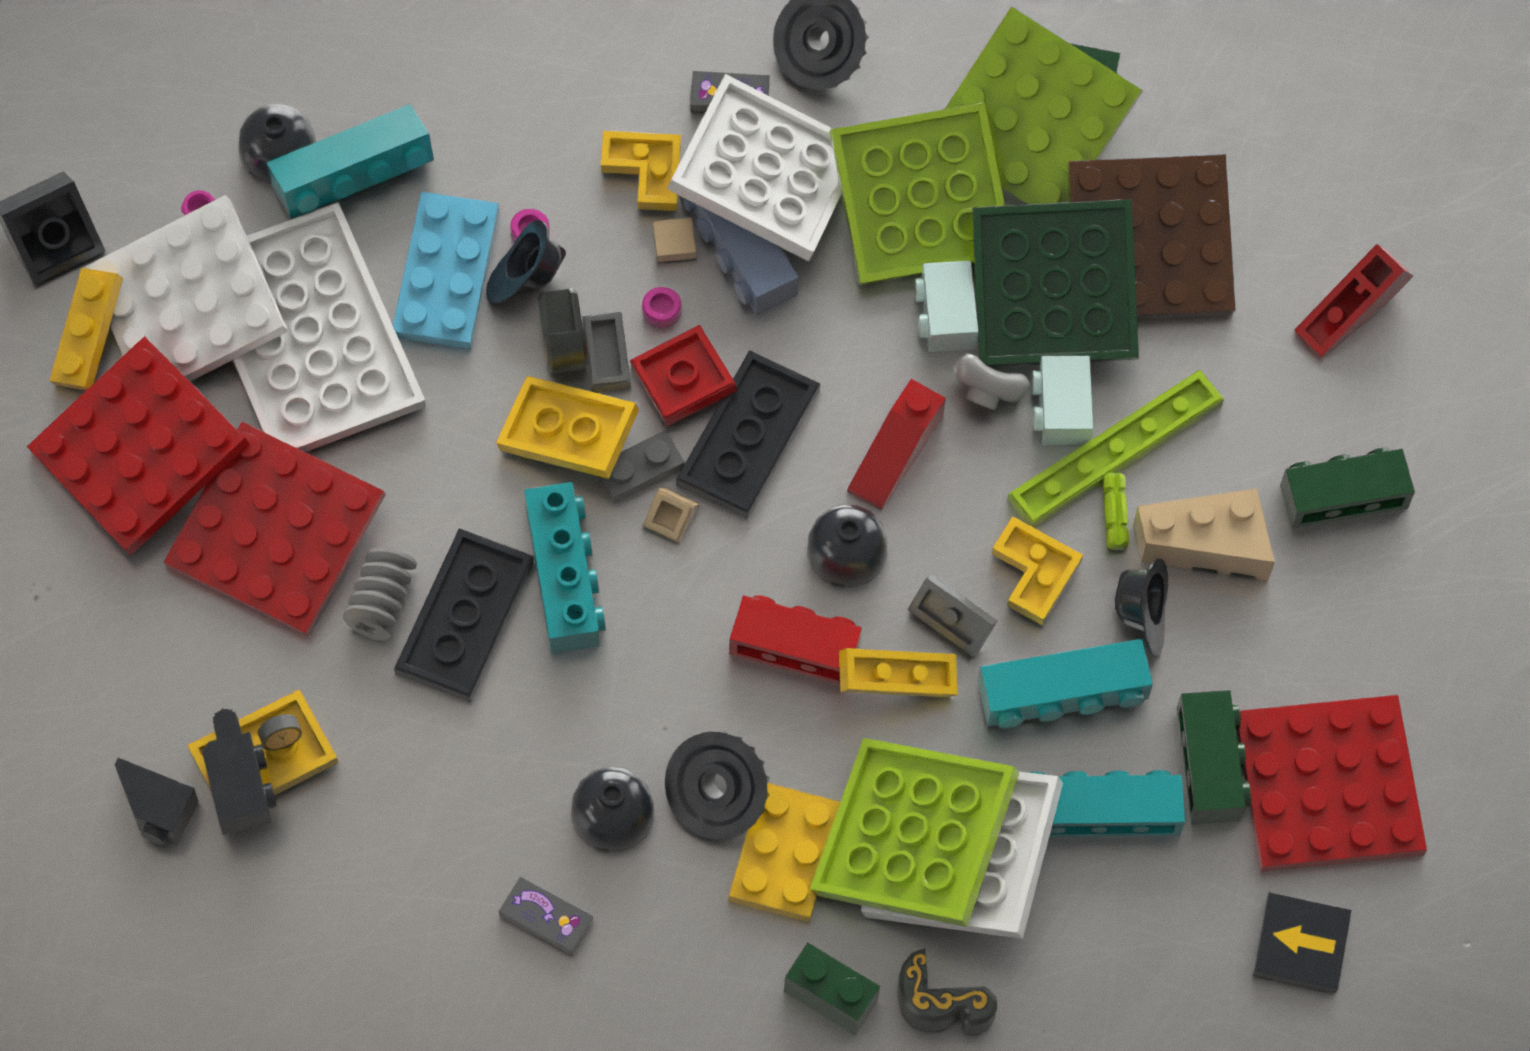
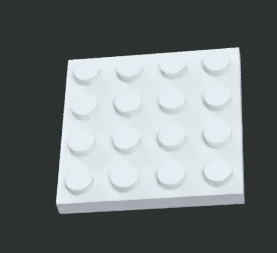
(761, 168)
(193, 291)
(1013, 866)

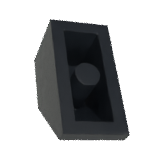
(157, 802)

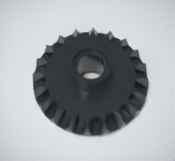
(799, 48)
(693, 790)

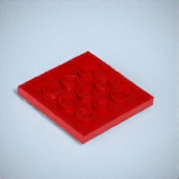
(138, 445)
(275, 530)
(1330, 783)

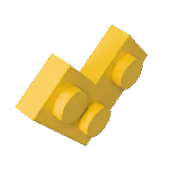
(649, 155)
(1045, 564)

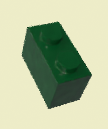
(831, 988)

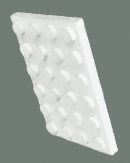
(341, 355)

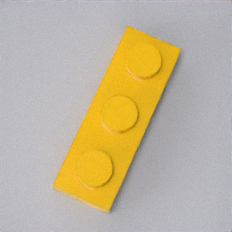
(86, 329)
(898, 672)

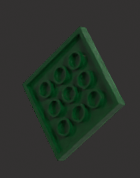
(1055, 282)

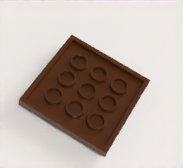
(1177, 228)

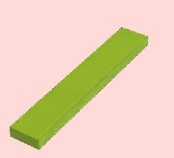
(1115, 448)

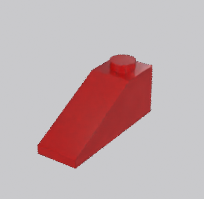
(1354, 300)
(897, 444)

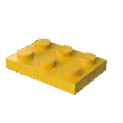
(567, 427)
(285, 766)
(784, 853)

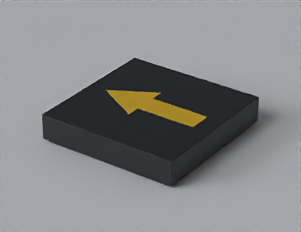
(1302, 942)

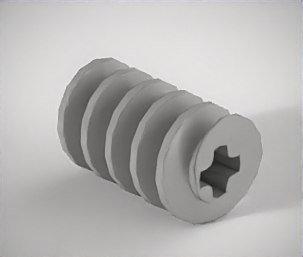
(376, 592)

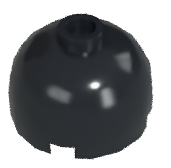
(271, 134)
(847, 546)
(612, 809)

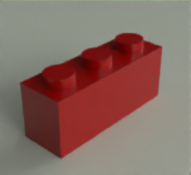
(792, 637)

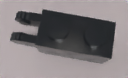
(235, 776)

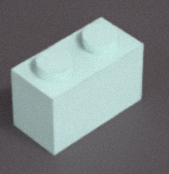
(948, 306)
(1064, 400)

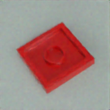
(683, 375)

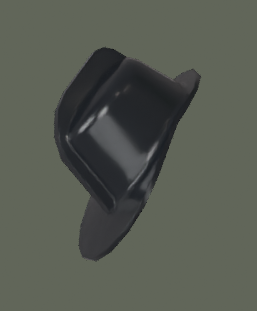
(527, 264)
(1142, 602)

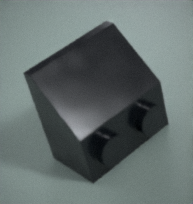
(49, 227)

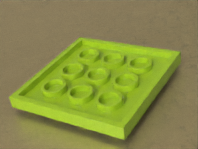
(1043, 106)
(914, 188)
(915, 831)

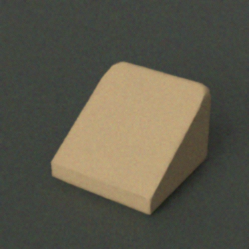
(670, 514)

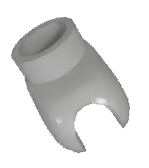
(988, 384)

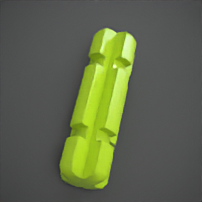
(1115, 511)

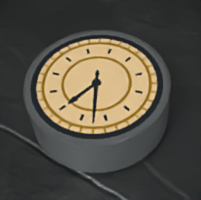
(279, 732)

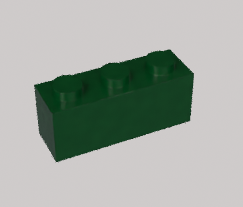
(1346, 487)
(1212, 757)

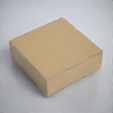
(674, 240)

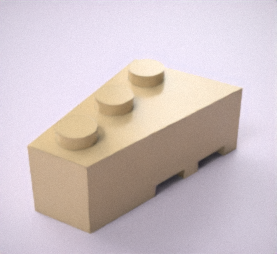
(1207, 532)

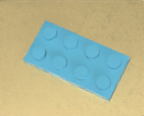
(445, 270)

